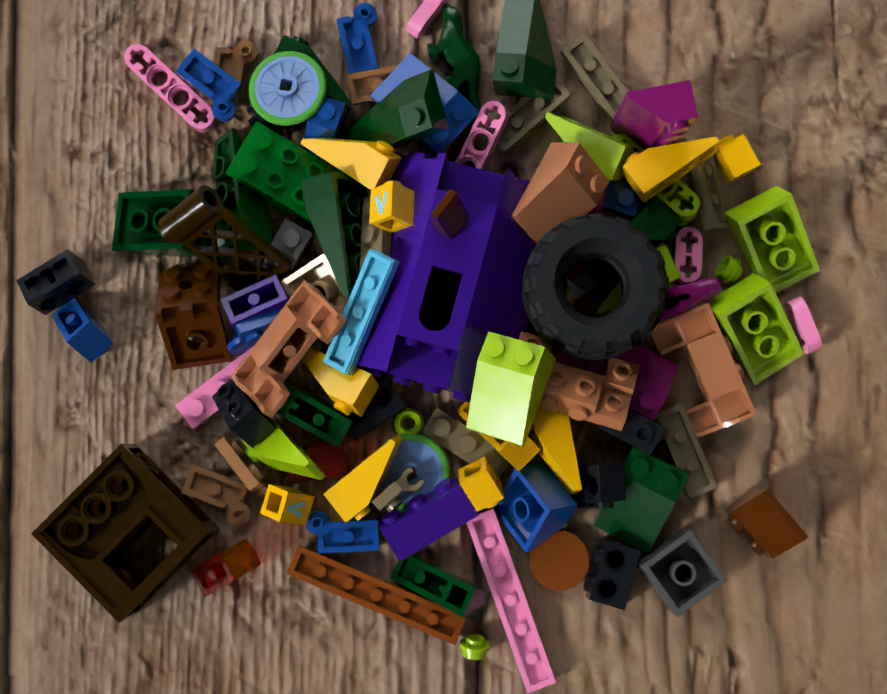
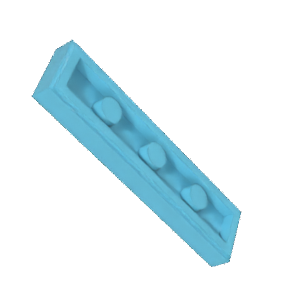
(361, 311)

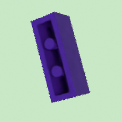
(427, 518)

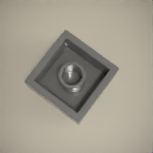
(681, 572)

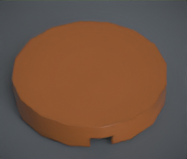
(560, 561)

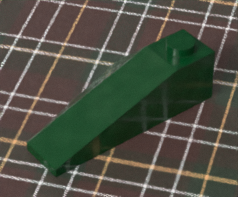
(524, 53)
(404, 115)
(237, 197)
(336, 214)

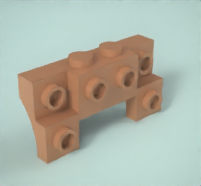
(284, 344)
(712, 368)
(588, 394)

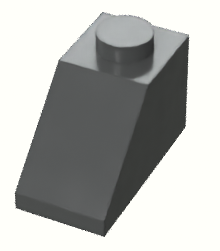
(293, 244)

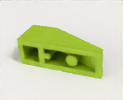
(603, 149)
(283, 453)

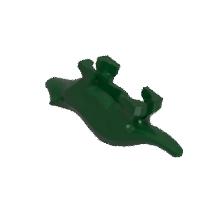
(458, 54)

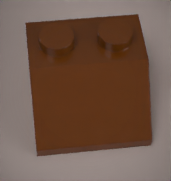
(765, 523)

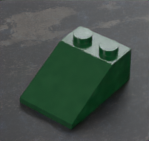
(137, 223)
(650, 495)

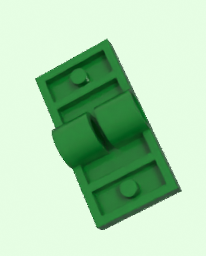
(276, 169)

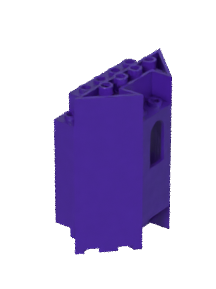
(486, 250)

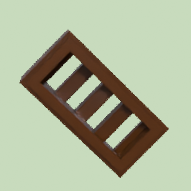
(449, 215)

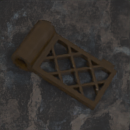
(201, 212)

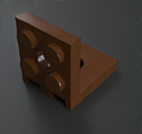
(191, 313)

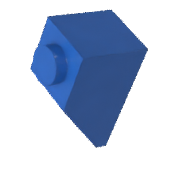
(326, 122)
(82, 330)

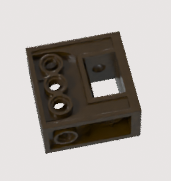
(95, 554)

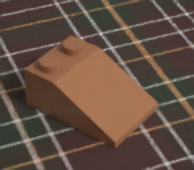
(561, 188)

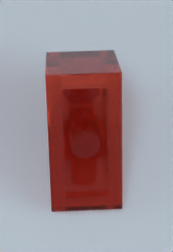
(327, 457)
(226, 567)

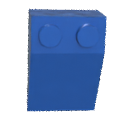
(457, 108)

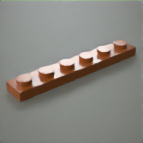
(375, 594)

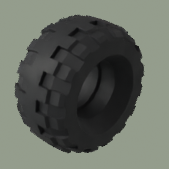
(627, 254)

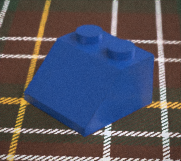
(534, 505)

